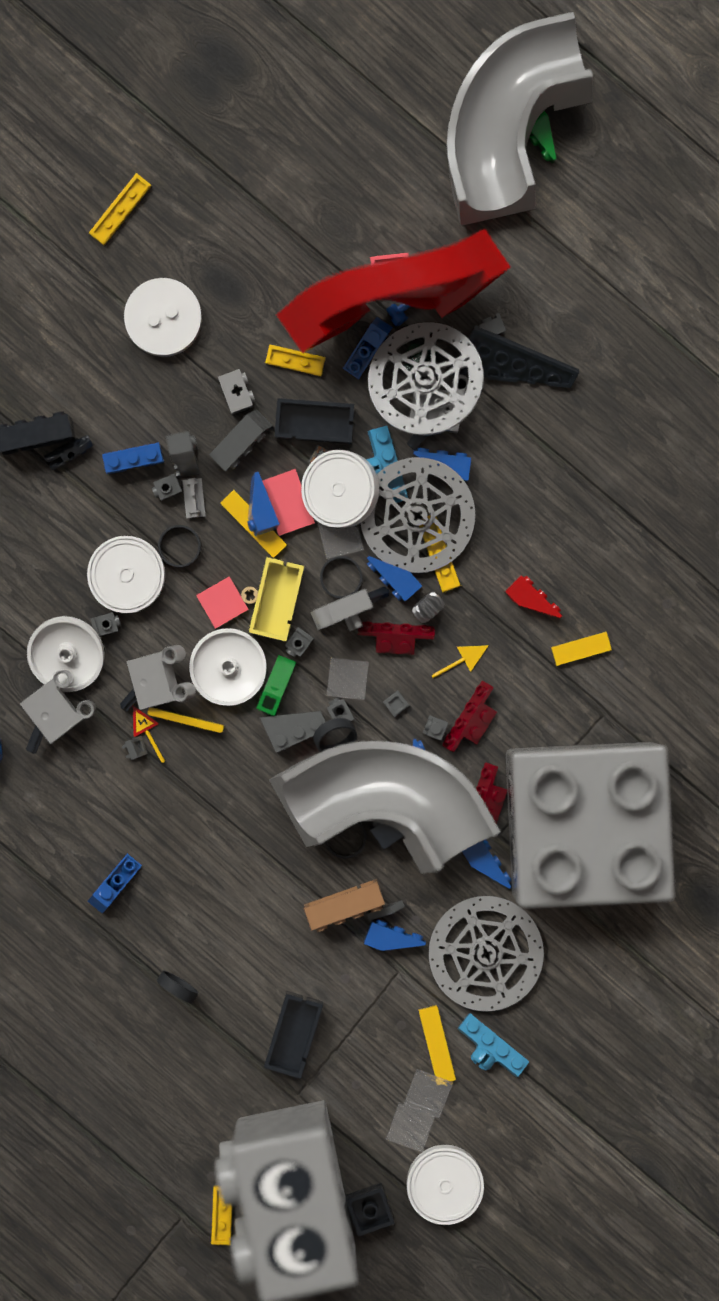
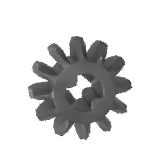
(428, 607)

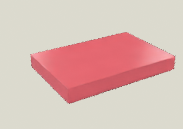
(287, 502)

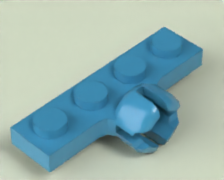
(383, 456)
(491, 1047)

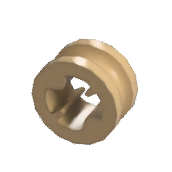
(244, 596)

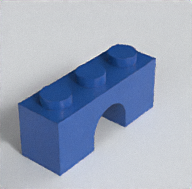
(133, 457)

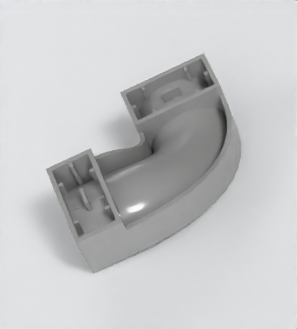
(497, 110)
(388, 786)

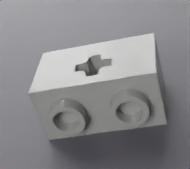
(236, 403)

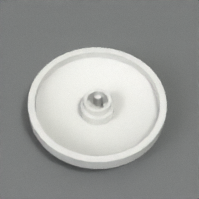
(69, 646)
(227, 667)

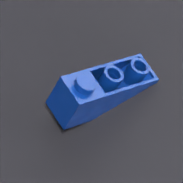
(367, 347)
(459, 463)
(399, 579)
(482, 860)
(114, 883)
(388, 938)

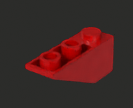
(526, 596)

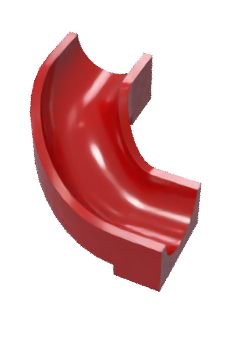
(428, 281)

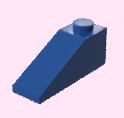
(261, 512)

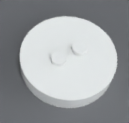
(163, 317)
(340, 489)
(126, 574)
(445, 1184)

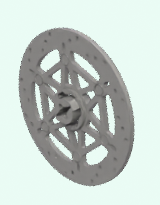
(428, 387)
(460, 537)
(511, 994)

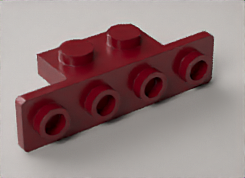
(396, 637)
(473, 719)
(492, 795)

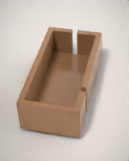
(344, 904)

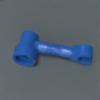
(397, 313)

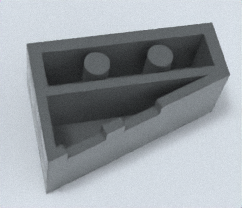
(240, 440)
(182, 453)
(291, 728)

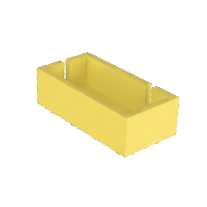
(276, 599)

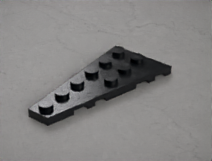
(514, 362)

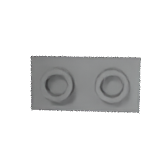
(194, 498)

